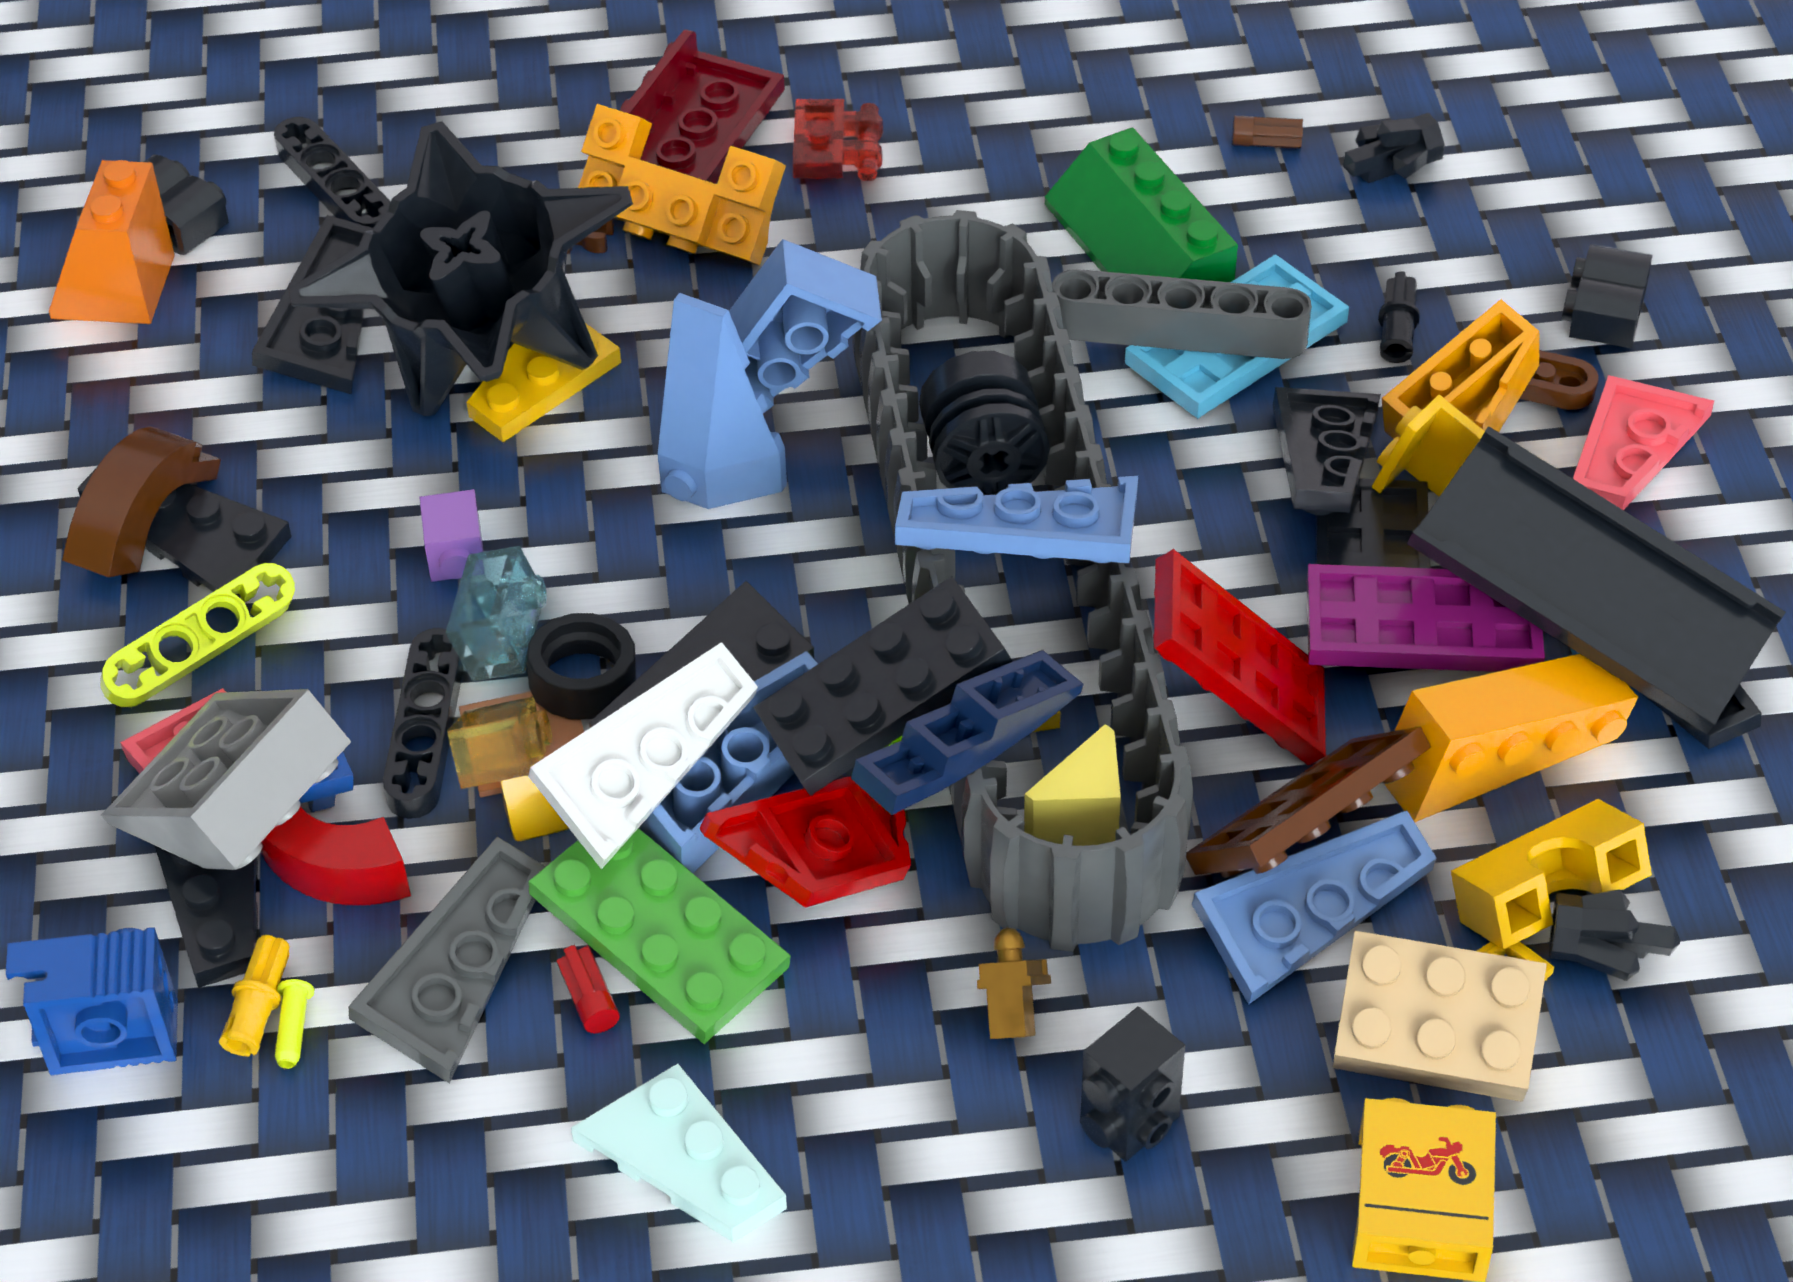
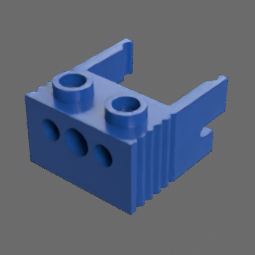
(100, 999)

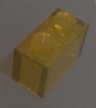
(499, 741)

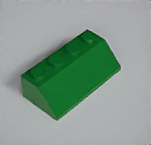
(1138, 214)

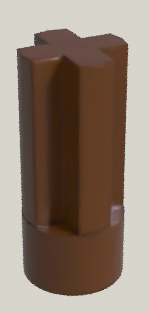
(1267, 132)

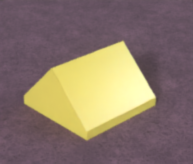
(1078, 795)

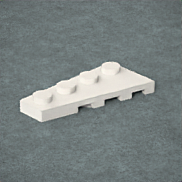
(634, 757)

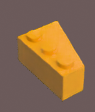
(1475, 372)

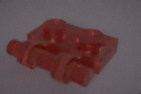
(820, 141)

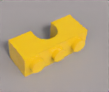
(1587, 850)

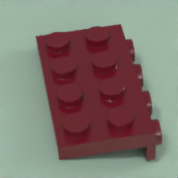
(700, 107)

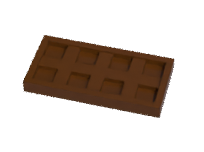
(1307, 802)

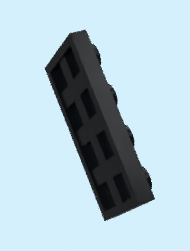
(1375, 527)
(878, 683)

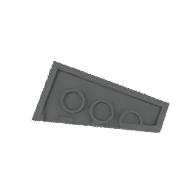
(448, 967)

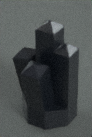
(1395, 148)
(1604, 934)

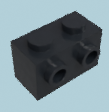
(1131, 1085)

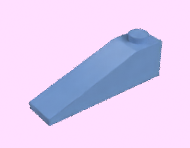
(712, 421)

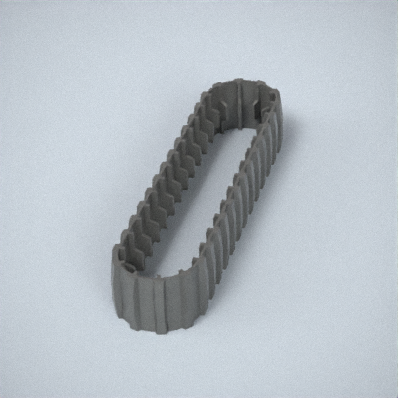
(1033, 885)

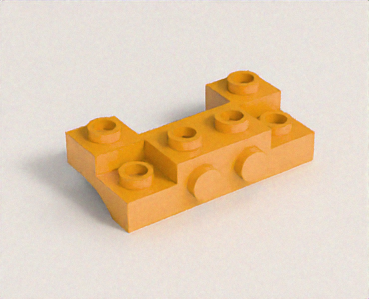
(691, 211)

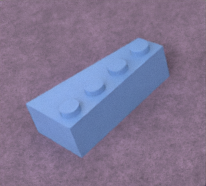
(734, 770)

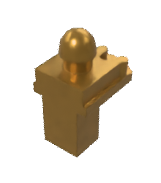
(1010, 987)

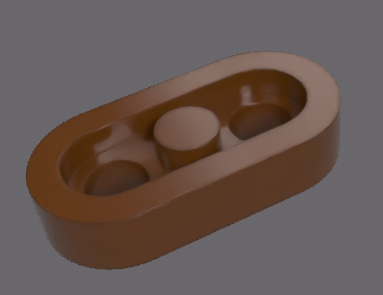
(1562, 382)

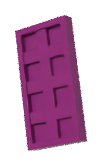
(1412, 621)

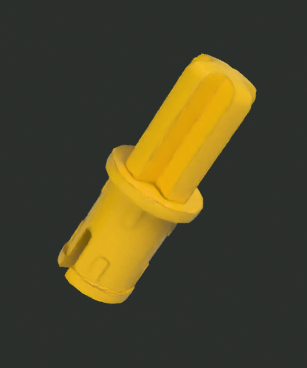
(255, 997)

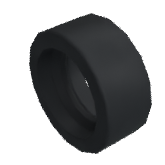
(579, 635)

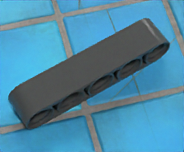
(1183, 313)

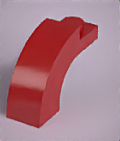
(337, 861)

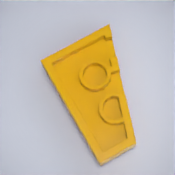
(534, 386)

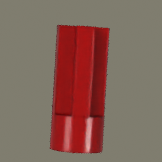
(588, 989)

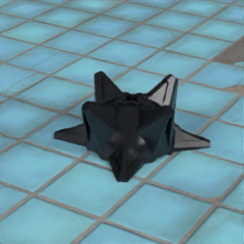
(468, 268)

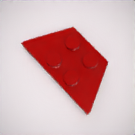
(815, 843)

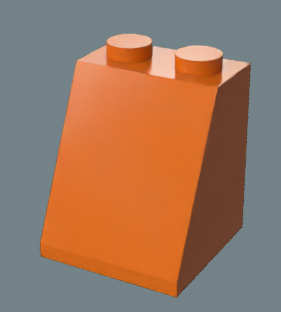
(117, 249)

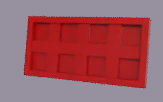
(1239, 657)

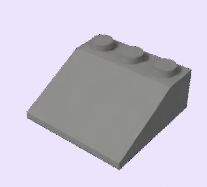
(231, 776)

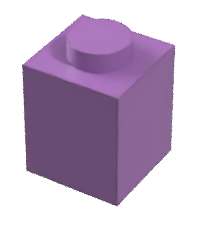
(450, 532)

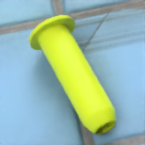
(291, 1020)

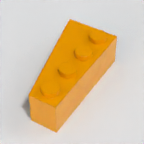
(1507, 728)

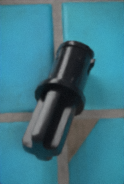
(1398, 318)

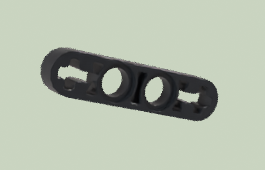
(326, 182)
(418, 721)

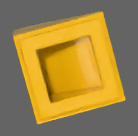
(529, 810)

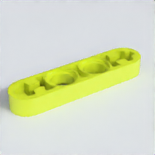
(194, 629)

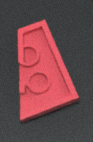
(1636, 436)

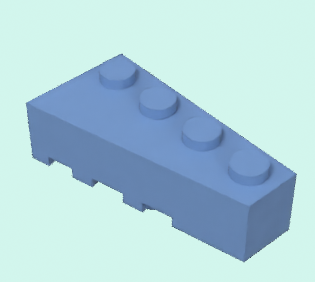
(800, 313)

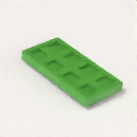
(663, 931)

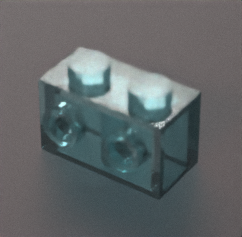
(496, 613)

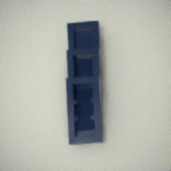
(957, 739)

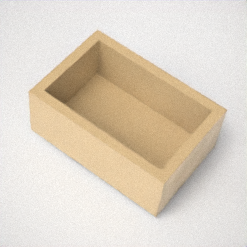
(1440, 1016)

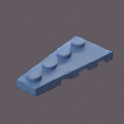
(1019, 521)
(1291, 913)

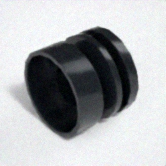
(983, 422)

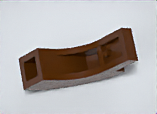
(125, 494)

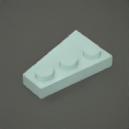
(687, 1151)

